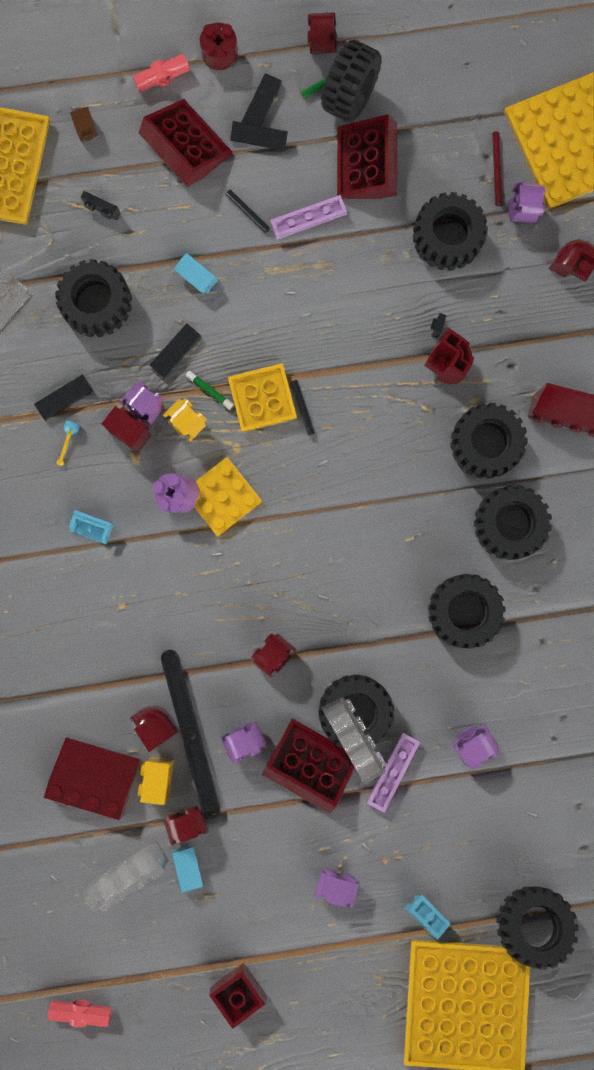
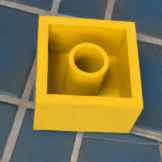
(156, 780)

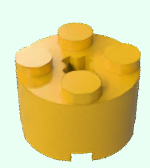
(184, 419)

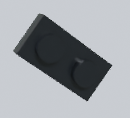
(95, 203)

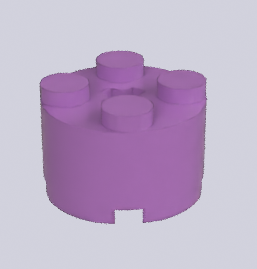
(526, 203)
(143, 403)
(175, 493)
(244, 741)
(475, 746)
(336, 888)

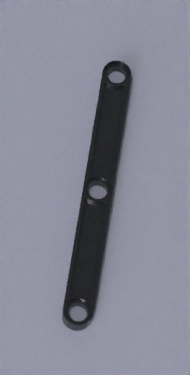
(194, 747)

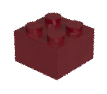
(126, 429)
(237, 995)

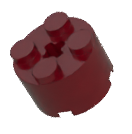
(322, 33)
(218, 45)
(273, 654)
(185, 826)

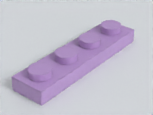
(308, 217)
(395, 769)

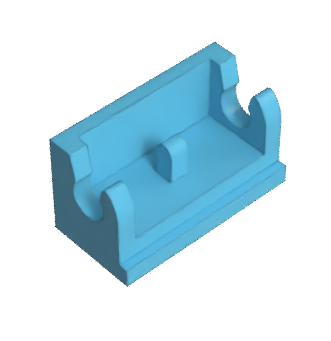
(196, 274)
(90, 527)
(186, 868)
(427, 916)

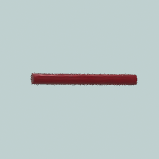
(497, 168)

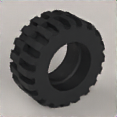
(351, 80)
(457, 209)
(79, 279)
(502, 420)
(536, 514)
(491, 604)
(371, 689)
(563, 927)

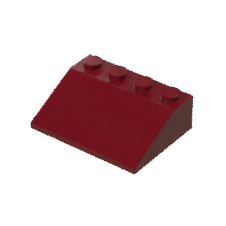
(184, 141)
(367, 159)
(563, 408)
(310, 766)
(92, 778)

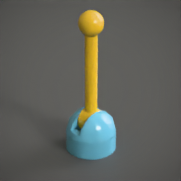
(70, 429)

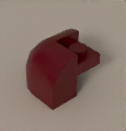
(575, 258)
(450, 358)
(153, 726)

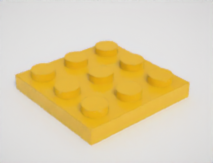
(262, 397)
(224, 497)

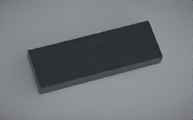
(262, 100)
(259, 135)
(175, 350)
(63, 397)

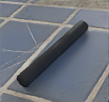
(249, 212)
(302, 407)

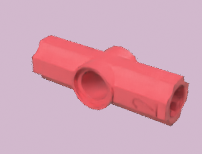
(161, 73)
(79, 1013)

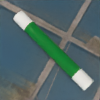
(208, 389)

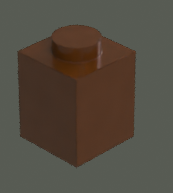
(84, 124)

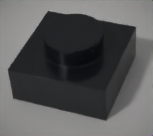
(437, 325)

